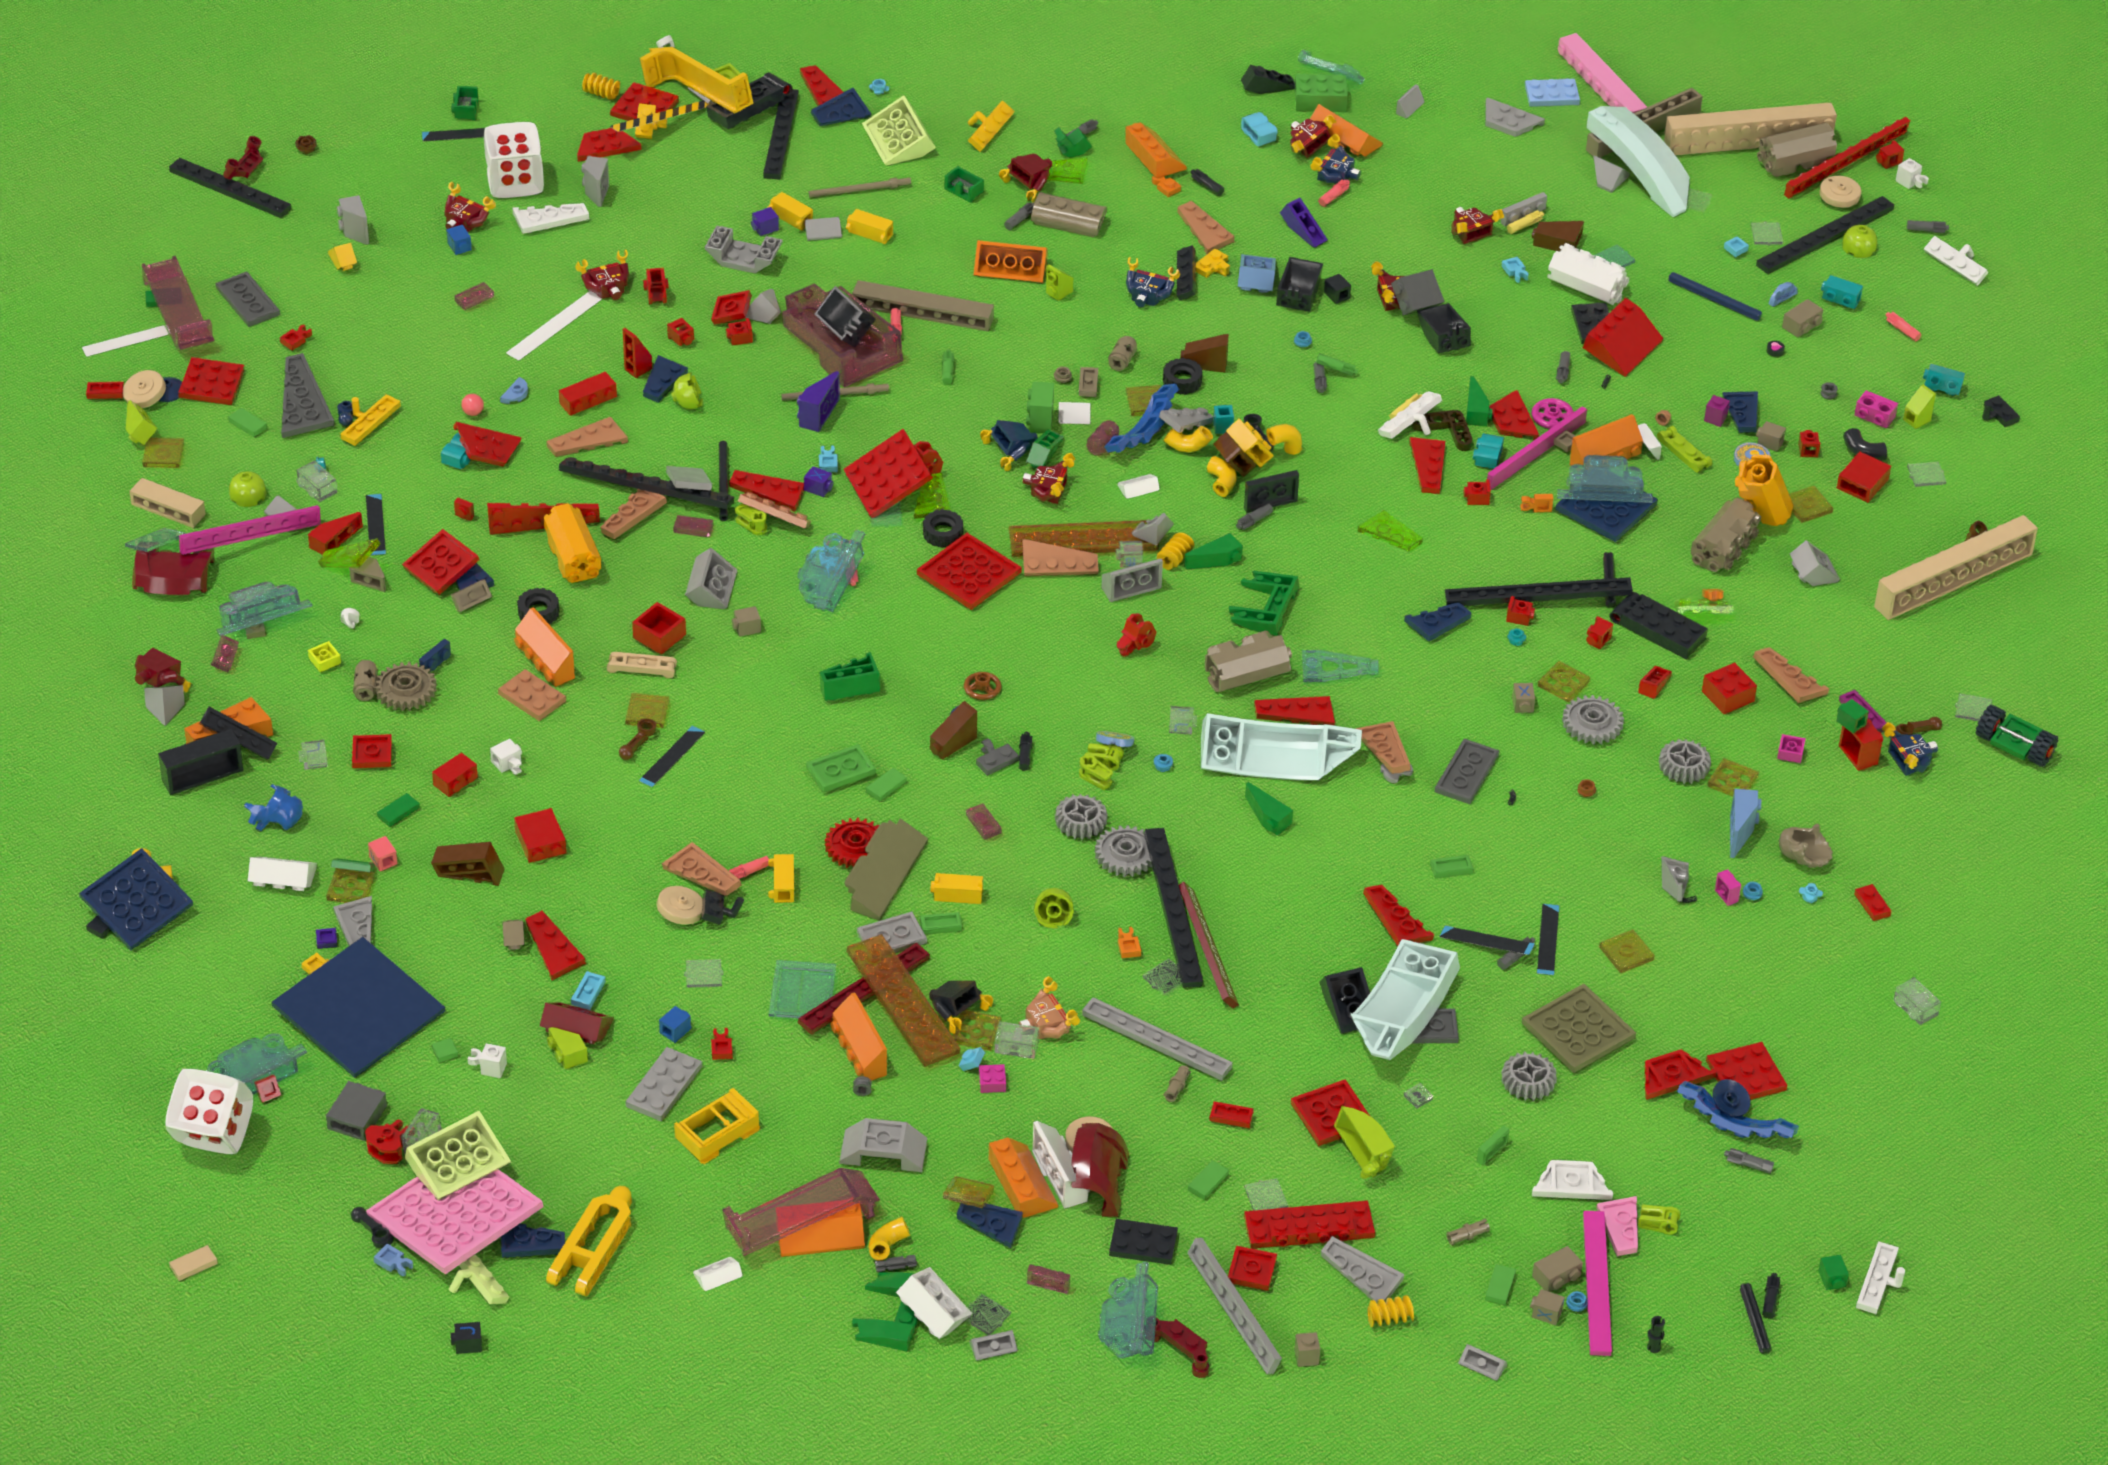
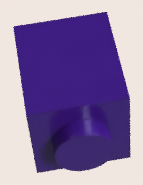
(765, 221)
(818, 481)

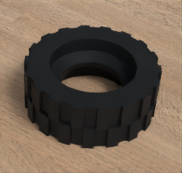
(1184, 366)
(942, 517)
(539, 596)

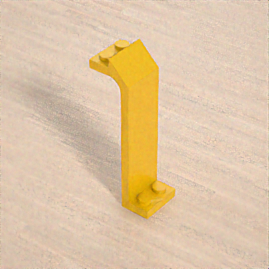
(671, 63)

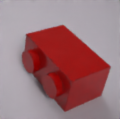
(455, 774)

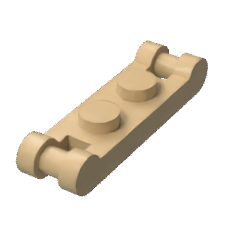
(641, 664)

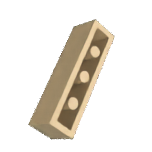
(167, 502)

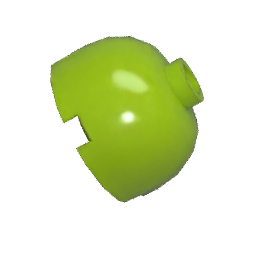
(1860, 241)
(687, 392)
(247, 489)
(1053, 908)

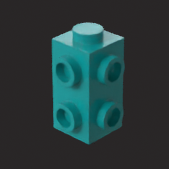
(1841, 292)
(1943, 379)

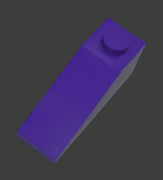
(1302, 223)

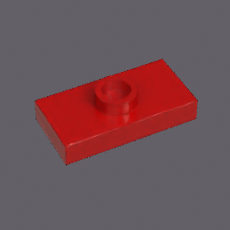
(104, 390)
(1231, 1114)

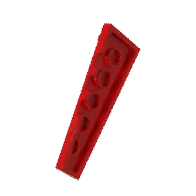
(516, 518)

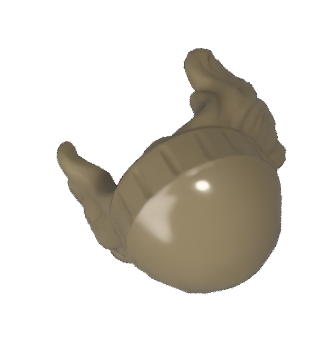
(1805, 846)

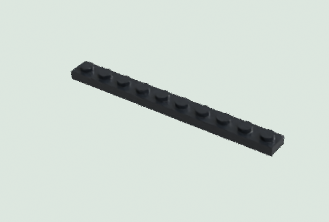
(1824, 235)
(646, 483)
(1540, 591)
(1173, 908)

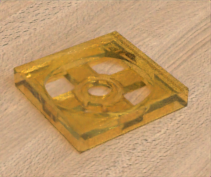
(1569, 674)
(1738, 771)
(353, 875)
(980, 1018)

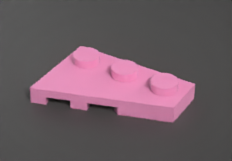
(1621, 1224)

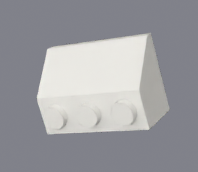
(281, 872)
(933, 1302)

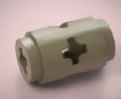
(1122, 353)
(365, 680)

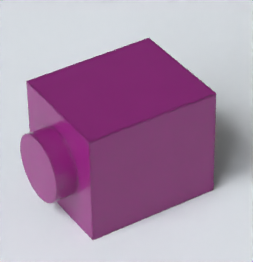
(1716, 410)

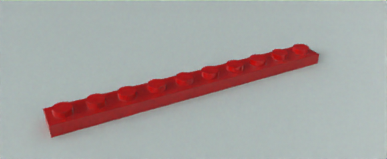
(1847, 157)

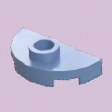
(1782, 293)
(516, 391)

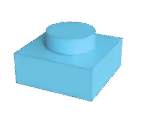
(1736, 246)
(971, 1058)

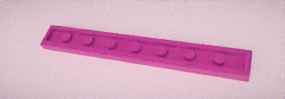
(1536, 448)
(249, 529)
(1597, 1283)

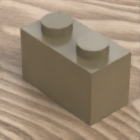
(1802, 318)
(1557, 1269)

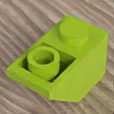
(1058, 283)
(1920, 407)
(568, 1047)

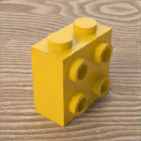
(1250, 442)

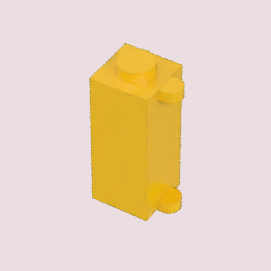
(791, 210)
(870, 226)
(783, 878)
(957, 888)

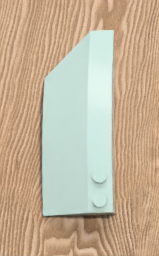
(1644, 154)
(1274, 748)
(1405, 997)

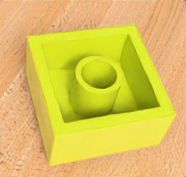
(324, 656)

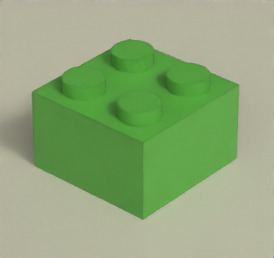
(1040, 407)

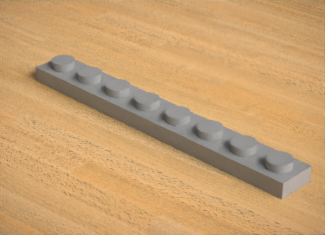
(1157, 1038)
(1234, 1306)

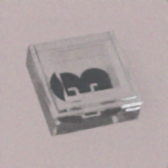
(1418, 1095)

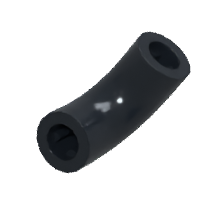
(1856, 444)

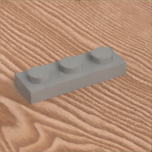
(1523, 208)

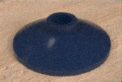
(172, 389)
(1731, 1098)

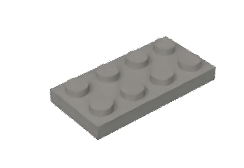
(664, 1084)

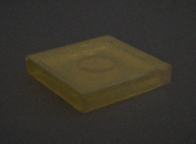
(1139, 398)
(163, 452)
(1809, 504)
(647, 706)
(1626, 951)
(968, 1192)

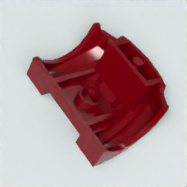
(171, 571)
(1097, 1161)

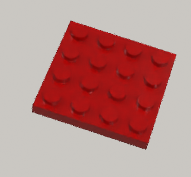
(888, 473)
(969, 571)

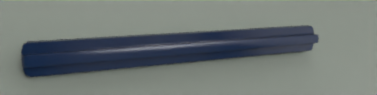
(1715, 296)

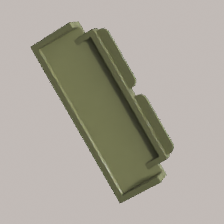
(884, 869)

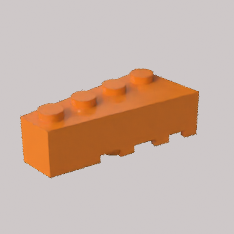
(245, 712)

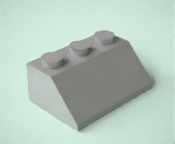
(711, 580)
(1133, 580)

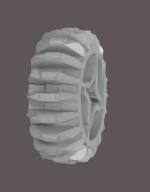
(1684, 761)
(1081, 816)
(1529, 1076)

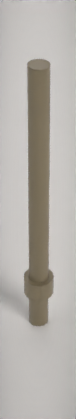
(892, 183)
(869, 389)

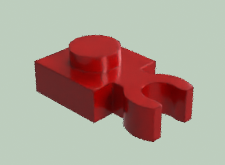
(294, 339)
(721, 1045)

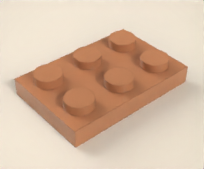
(532, 695)

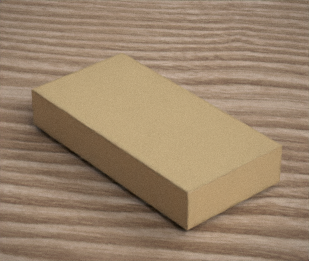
(193, 1263)

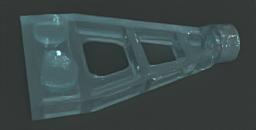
(1351, 74)
(1313, 671)

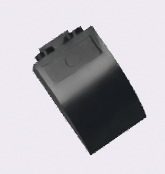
(1299, 284)
(845, 316)
(1444, 328)

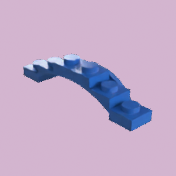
(1148, 424)
(1741, 1126)

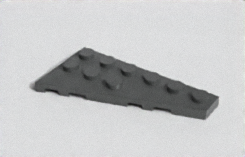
(302, 399)

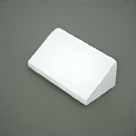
(1650, 440)
(1139, 486)
(718, 1273)

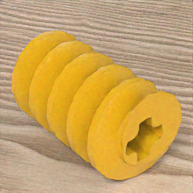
(601, 86)
(1175, 550)
(1390, 1309)

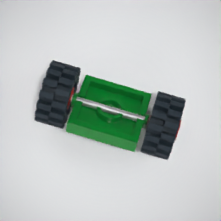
(2016, 736)

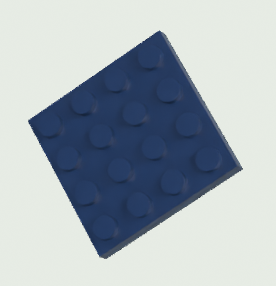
(1606, 517)
(136, 899)

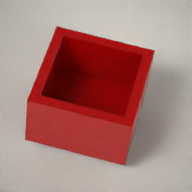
(659, 628)
(1729, 688)
(1863, 746)

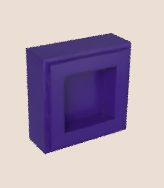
(326, 938)

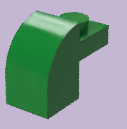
(1073, 144)

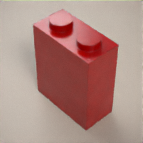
(1863, 477)
(540, 835)

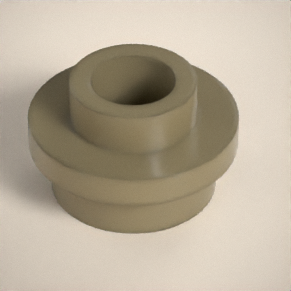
(1062, 374)

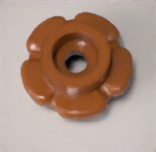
(1586, 788)

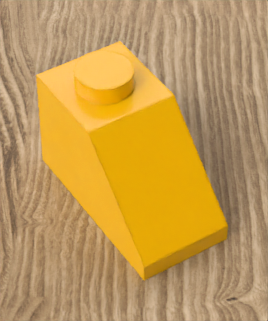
(343, 256)

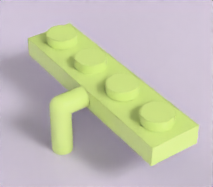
(482, 1279)

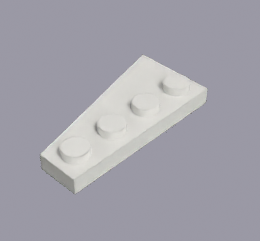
(548, 217)

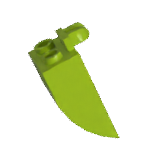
(1365, 1140)

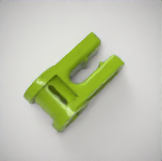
(751, 519)
(1105, 754)
(1096, 773)
(1657, 1219)

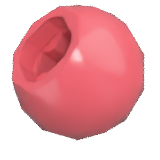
(472, 404)

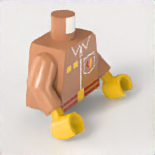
(1048, 1014)

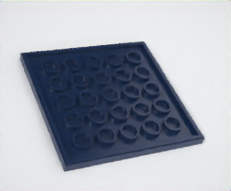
(358, 1006)

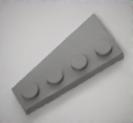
(1365, 1272)

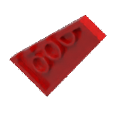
(819, 84)
(1428, 462)

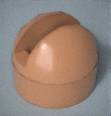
(1663, 419)

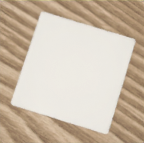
(1074, 413)

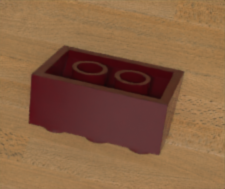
(587, 1023)

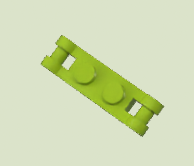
(1684, 450)

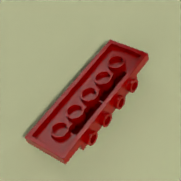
(1309, 1224)

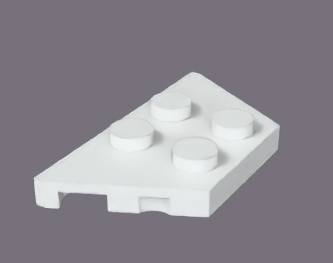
(1572, 1180)

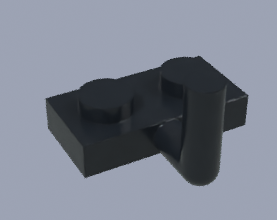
(1999, 409)
(714, 909)

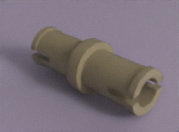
(1177, 1083)
(1468, 1231)

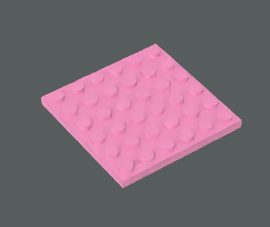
(459, 1224)

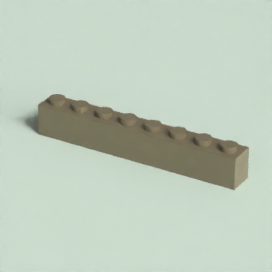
(1655, 117)
(925, 305)

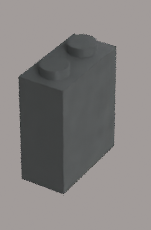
(1417, 292)
(356, 1110)

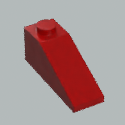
(636, 356)
(334, 532)

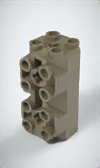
(1802, 147)
(1725, 534)
(1255, 659)

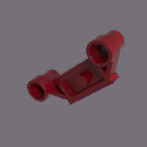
(248, 163)
(1185, 1341)

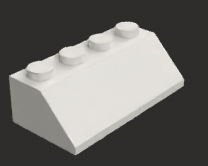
(1056, 1162)

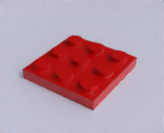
(637, 94)
(211, 381)
(440, 562)
(1751, 1068)
(1321, 1108)

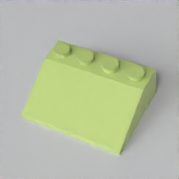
(898, 133)
(456, 1156)

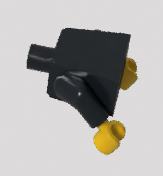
(955, 997)

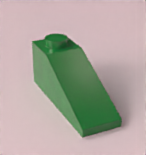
(1478, 405)
(1044, 448)
(1215, 553)
(1270, 812)

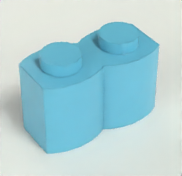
(1259, 129)

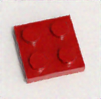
(731, 307)
(372, 751)
(1252, 1268)

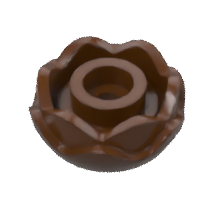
(306, 144)

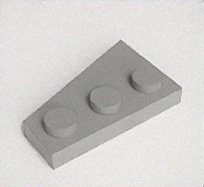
(1186, 418)
(355, 919)

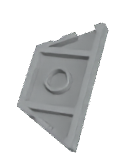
(1509, 119)

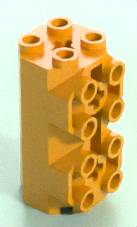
(1765, 489)
(572, 543)

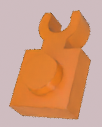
(1166, 186)
(1539, 503)
(1712, 594)
(1128, 945)

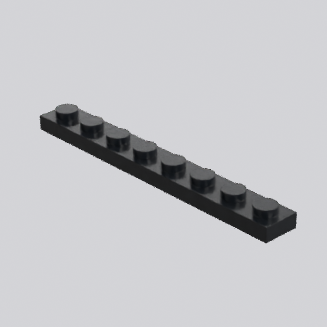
(780, 136)
(230, 187)

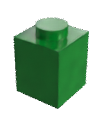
(1852, 715)
(1833, 1272)

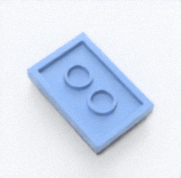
(1552, 92)

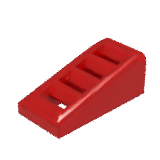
(1651, 683)

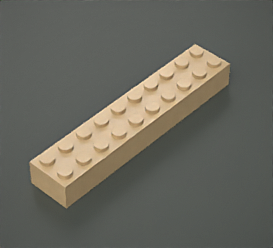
(1741, 128)
(1955, 567)

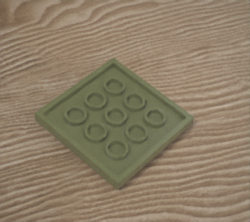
(1578, 1028)

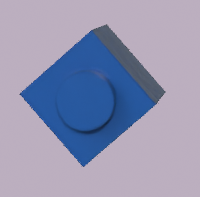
(458, 239)
(675, 1024)

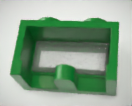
(465, 102)
(963, 184)

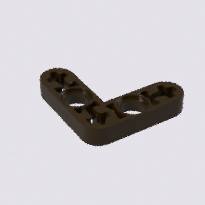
(1448, 421)

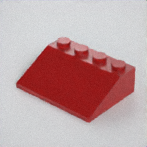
(1623, 338)

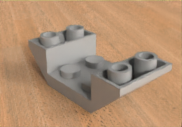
(740, 254)
(884, 1140)

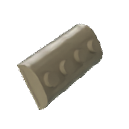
(1068, 214)

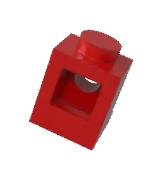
(1890, 155)
(739, 332)
(684, 335)
(1809, 439)
(1477, 493)
(1520, 612)
(1599, 633)

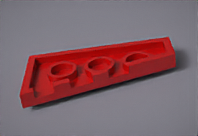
(779, 490)
(1305, 709)
(1395, 917)
(555, 948)

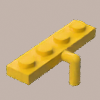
(990, 125)
(370, 419)

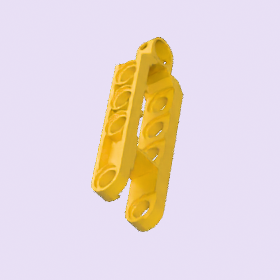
(590, 1261)

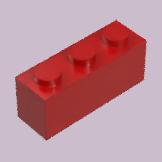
(587, 393)

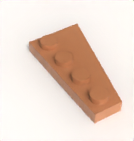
(1206, 229)
(599, 433)
(778, 511)
(629, 514)
(1048, 559)
(1789, 676)
(1386, 746)
(702, 869)

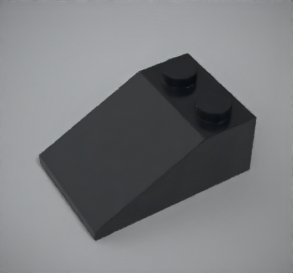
(1343, 996)

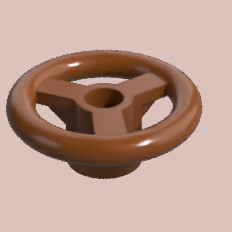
(982, 683)

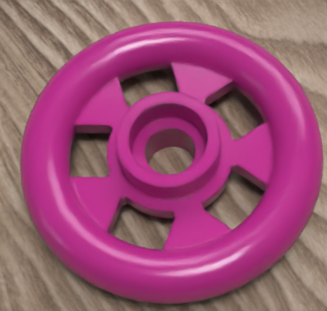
(1551, 413)

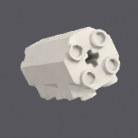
(1588, 275)

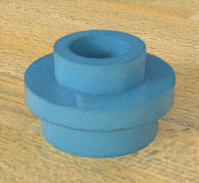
(1302, 339)
(1163, 762)
(1752, 891)
(1576, 1301)

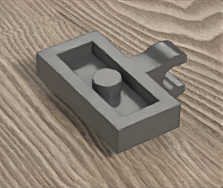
(995, 758)

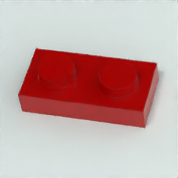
(1872, 902)

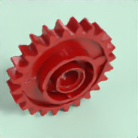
(849, 840)

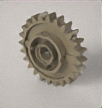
(405, 686)

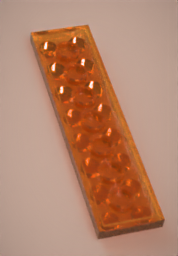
(1086, 537)
(903, 1000)

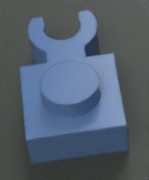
(392, 1258)

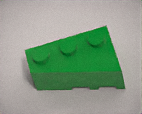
(851, 679)

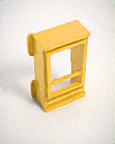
(743, 1127)

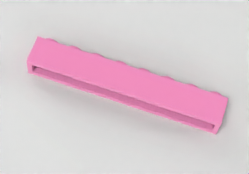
(1598, 73)

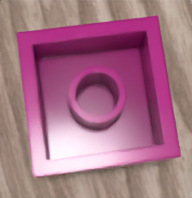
(1791, 748)
(1727, 887)
(992, 1078)

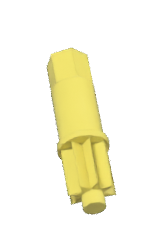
(1524, 222)
(1406, 404)

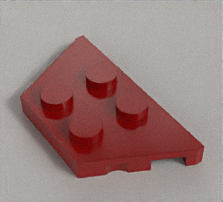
(606, 143)
(1512, 417)
(486, 444)
(1669, 1070)

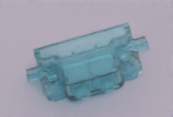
(1605, 480)
(830, 570)
(258, 605)
(258, 1059)
(1130, 1314)

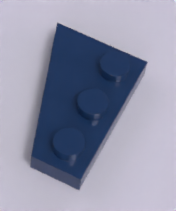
(841, 108)
(662, 378)
(1438, 622)
(992, 1221)
(531, 1242)

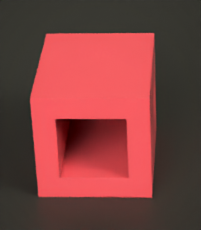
(382, 853)

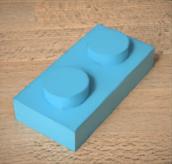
(588, 990)

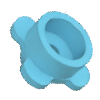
(879, 86)
(1810, 893)

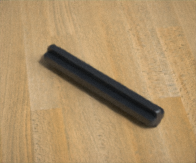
(1608, 563)
(1755, 1318)

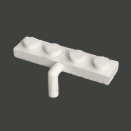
(1957, 260)
(1412, 413)
(1878, 1277)

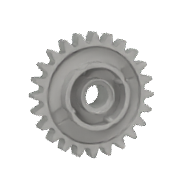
(1593, 719)
(1123, 851)

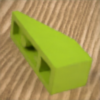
(139, 423)

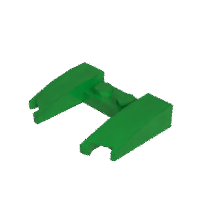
(1281, 590)
(885, 1333)

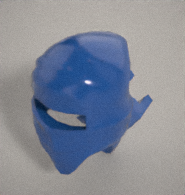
(280, 809)

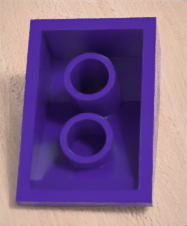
(818, 402)

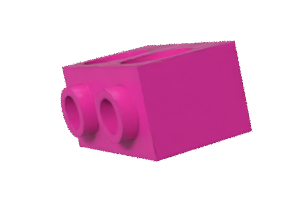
(1876, 409)

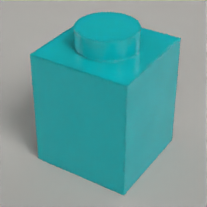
(1222, 418)

